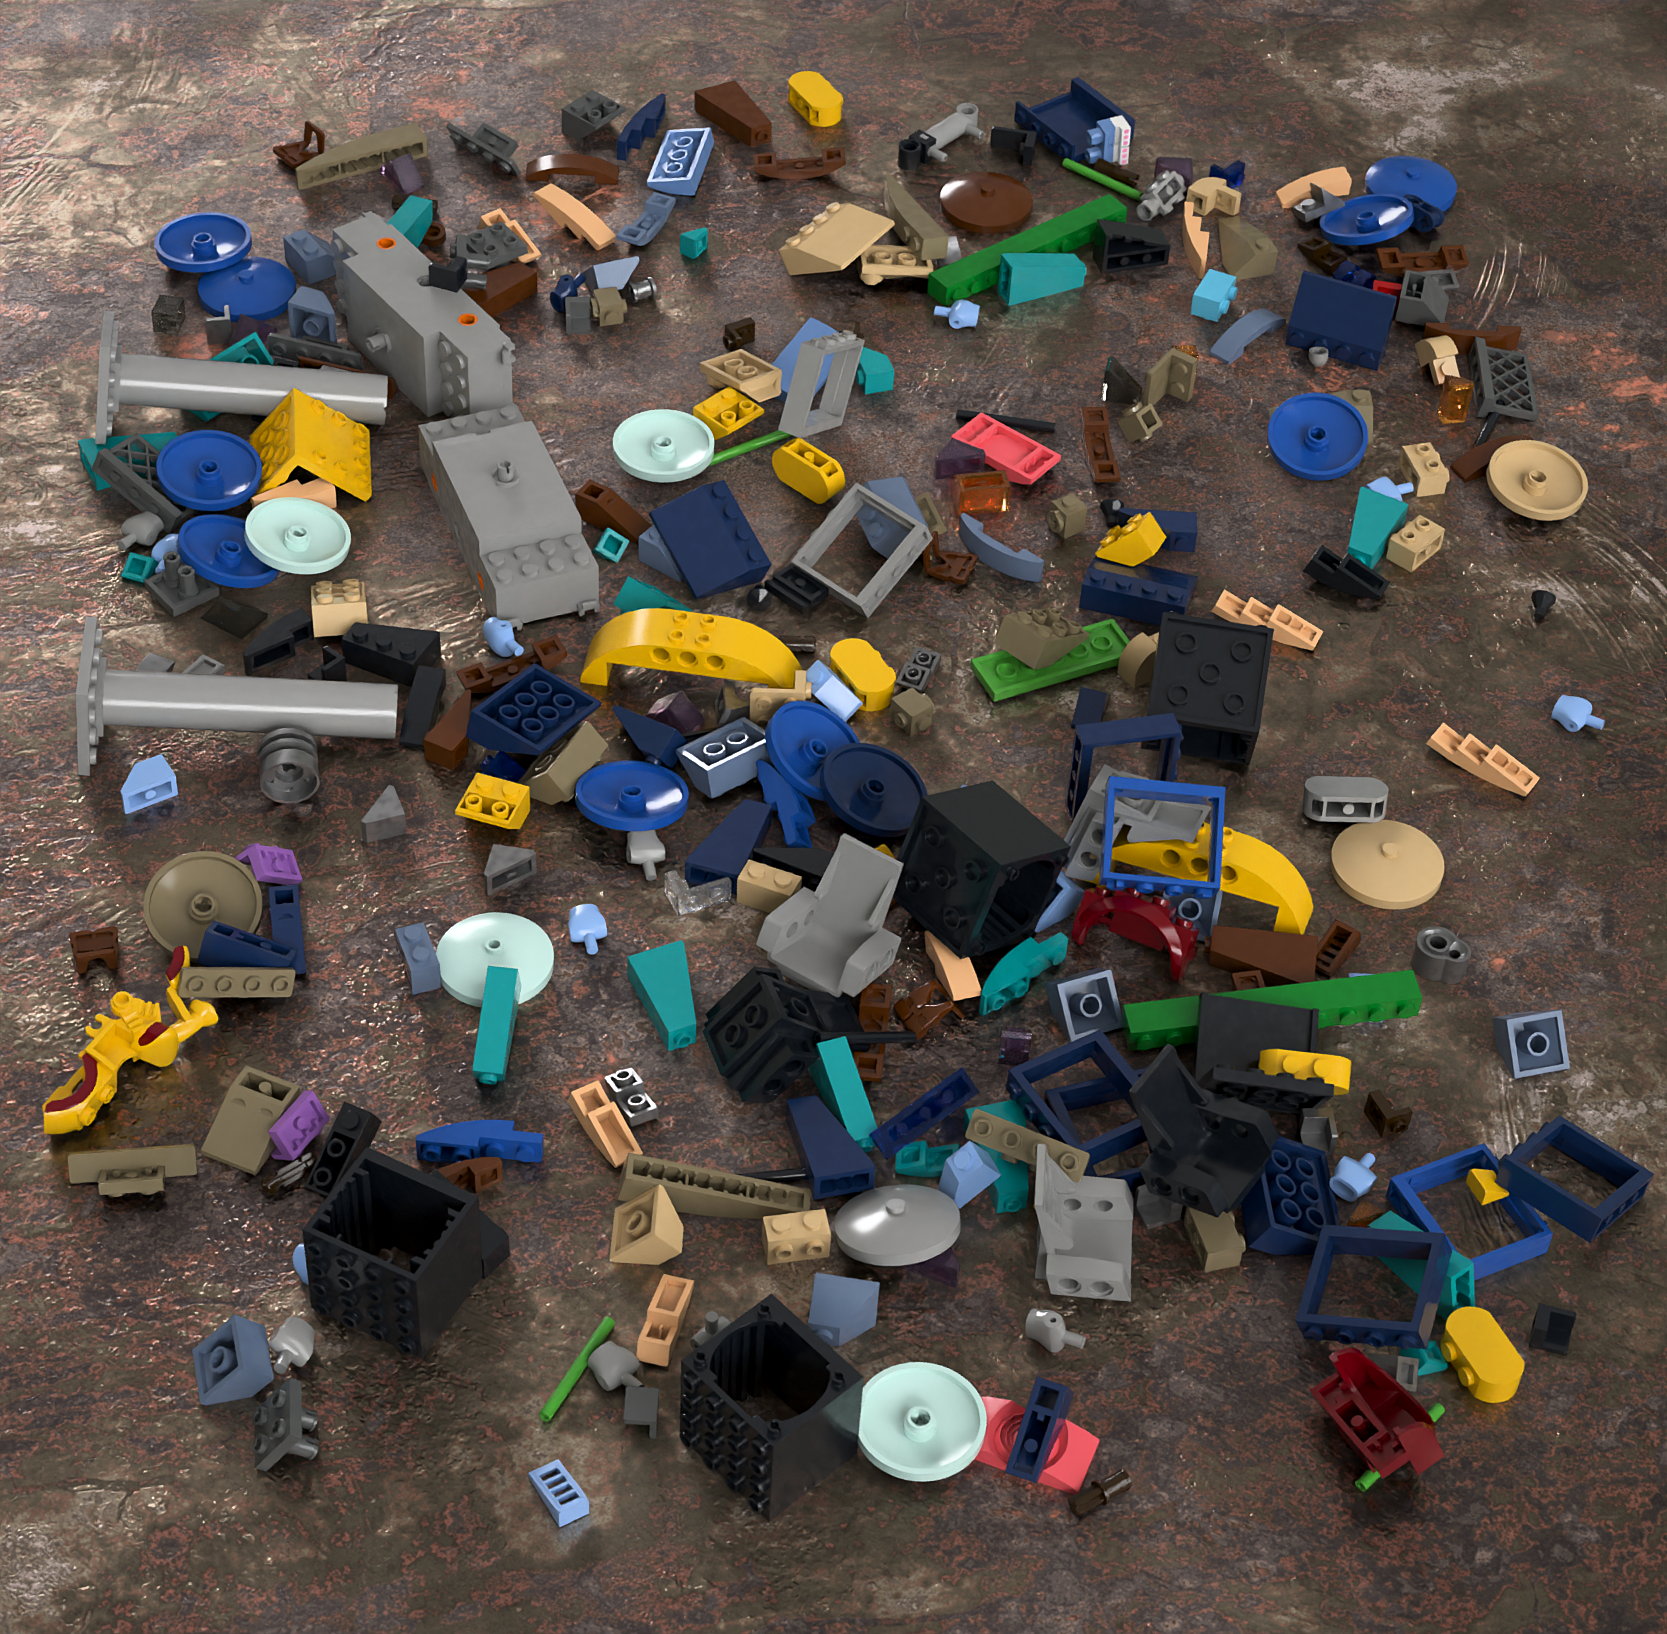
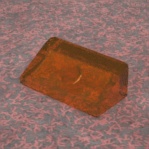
(1455, 399)

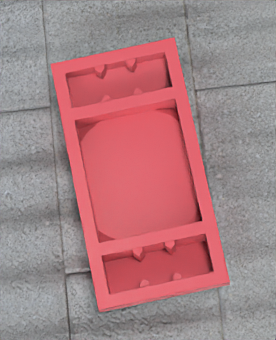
(1008, 449)
(1069, 1457)

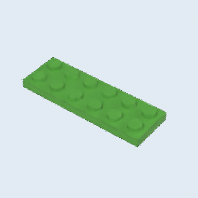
(1008, 676)

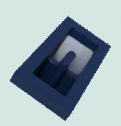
(1090, 707)

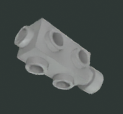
(1161, 195)

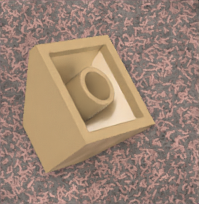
(646, 1229)

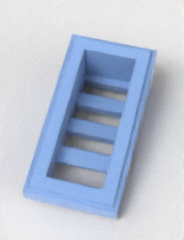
(569, 1511)

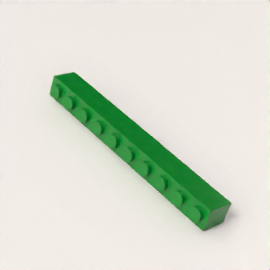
(1053, 236)
(1338, 1000)

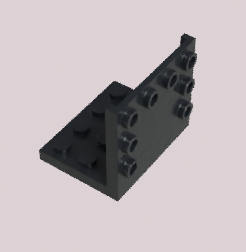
(1229, 1049)

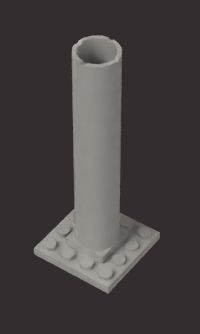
(223, 385)
(220, 702)

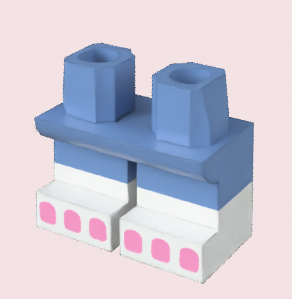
(1110, 141)

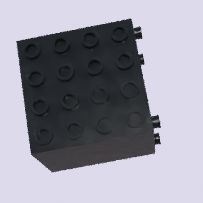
(1212, 683)
(978, 868)
(386, 1207)
(758, 1458)

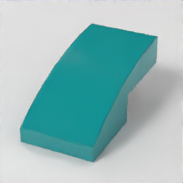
(922, 1161)

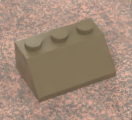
(558, 768)

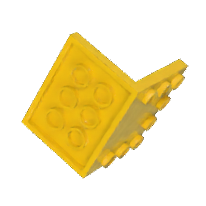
(316, 439)

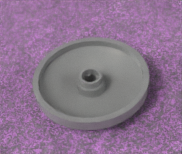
(897, 1225)

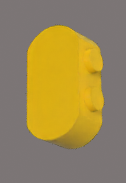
(815, 98)
(808, 470)
(864, 673)
(1303, 1065)
(1481, 1354)

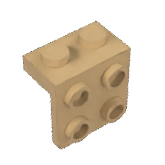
(767, 701)

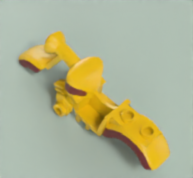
(135, 1036)

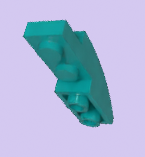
(1013, 972)

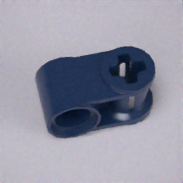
(1425, 215)

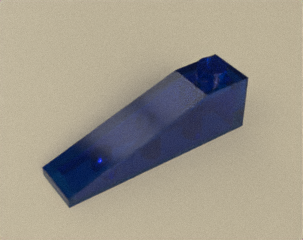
(924, 1113)

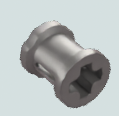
(641, 289)

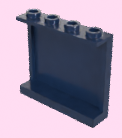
(1066, 118)

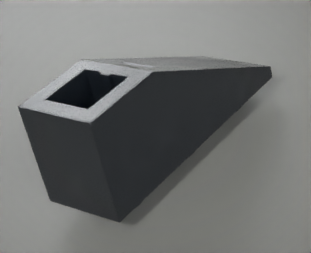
(804, 862)
(348, 1138)

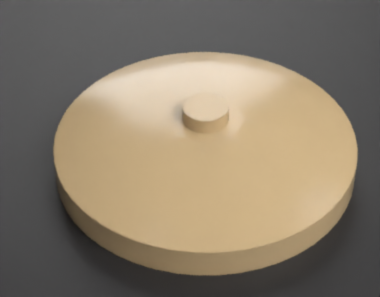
(1537, 480)
(1387, 864)

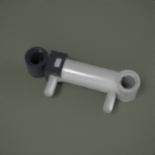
(926, 145)

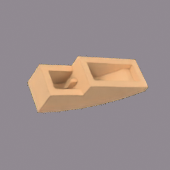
(1333, 180)
(498, 216)
(316, 490)
(954, 973)
(603, 1123)
(664, 1320)

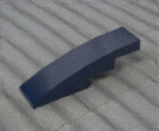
(642, 125)

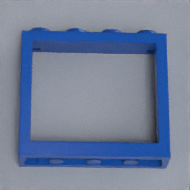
(1169, 792)
(1403, 1198)

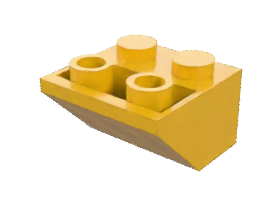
(726, 412)
(1133, 542)
(495, 802)

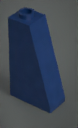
(730, 845)
(826, 1150)

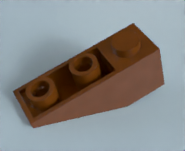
(607, 509)
(447, 740)

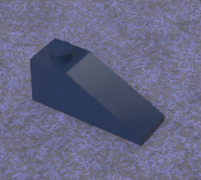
(1177, 526)
(652, 738)
(237, 948)
(1039, 1429)

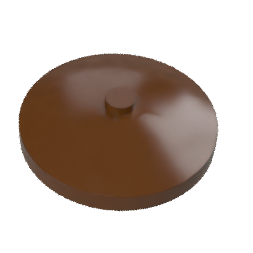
(986, 202)

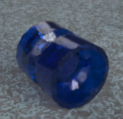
(1352, 274)

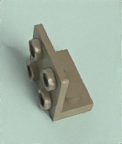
(1171, 375)

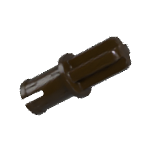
(1116, 172)
(1100, 1492)

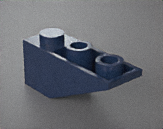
(287, 922)

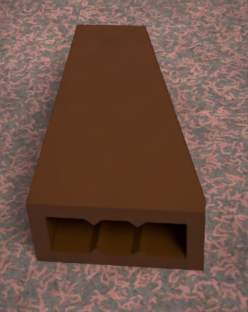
(734, 112)
(504, 288)
(1278, 955)

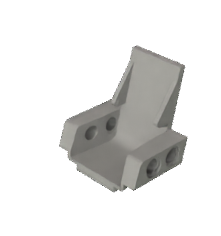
(1149, 821)
(836, 934)
(1082, 1233)

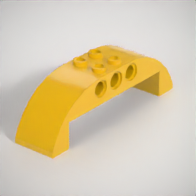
(690, 645)
(1247, 870)

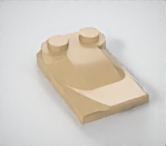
(891, 262)
(743, 373)

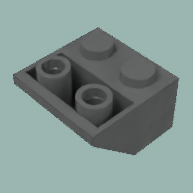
(589, 114)
(1421, 300)

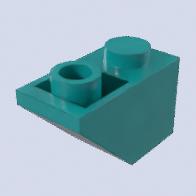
(874, 372)

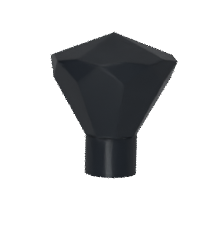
(1110, 509)
(759, 598)
(1542, 602)

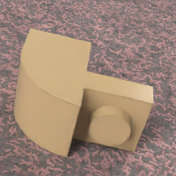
(1213, 193)
(1439, 355)
(1138, 660)

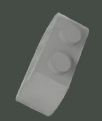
(1345, 799)

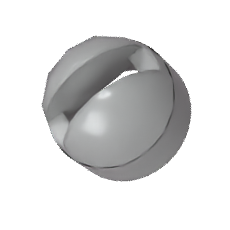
(1318, 356)

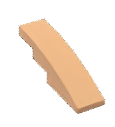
(575, 215)
(1194, 240)
(1287, 626)
(1475, 757)

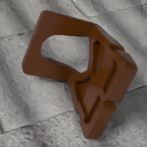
(293, 152)
(956, 566)
(97, 944)
(918, 1012)

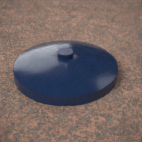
(872, 789)

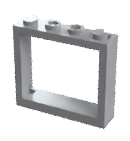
(796, 415)
(893, 568)

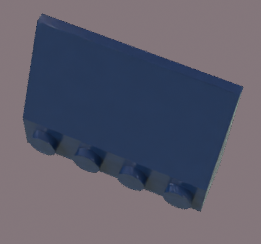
(1342, 318)
(711, 540)
(1135, 591)
(529, 713)
(1290, 1201)

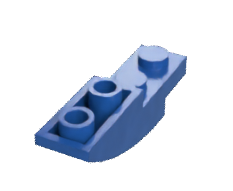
(791, 805)
(479, 1138)

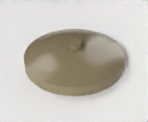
(193, 893)

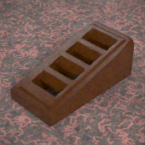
(1343, 932)

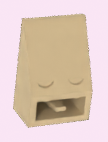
(337, 606)

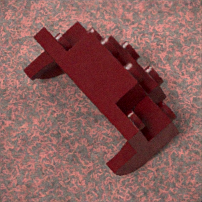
(1139, 919)
(1377, 1415)

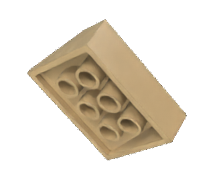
(833, 239)

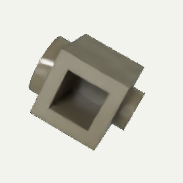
(607, 306)
(1139, 422)
(1067, 516)
(912, 711)

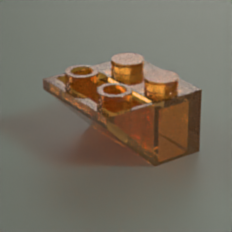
(980, 492)

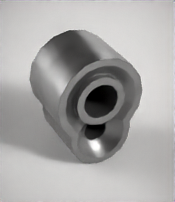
(1440, 955)

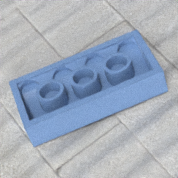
(681, 161)
(787, 359)

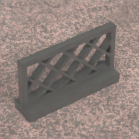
(1484, 391)
(133, 487)

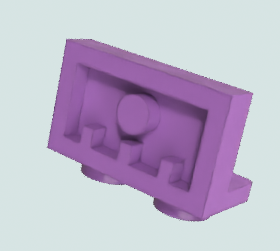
(271, 864)
(298, 1126)

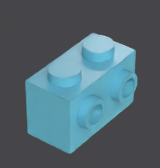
(1214, 295)

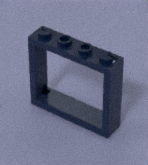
(1121, 732)
(1114, 1068)
(1083, 1095)
(1561, 1204)
(1378, 1243)

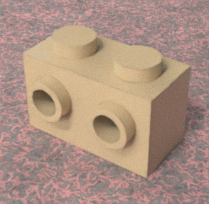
(1423, 469)
(1415, 543)
(765, 886)
(796, 1236)

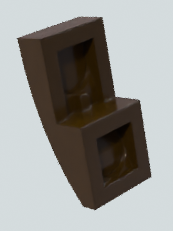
(1320, 254)

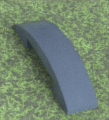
(649, 222)
(1241, 333)
(996, 555)

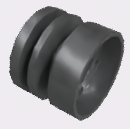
(288, 765)

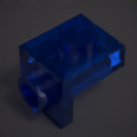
(1233, 174)
(502, 767)

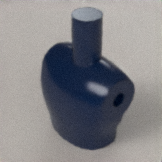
(565, 287)

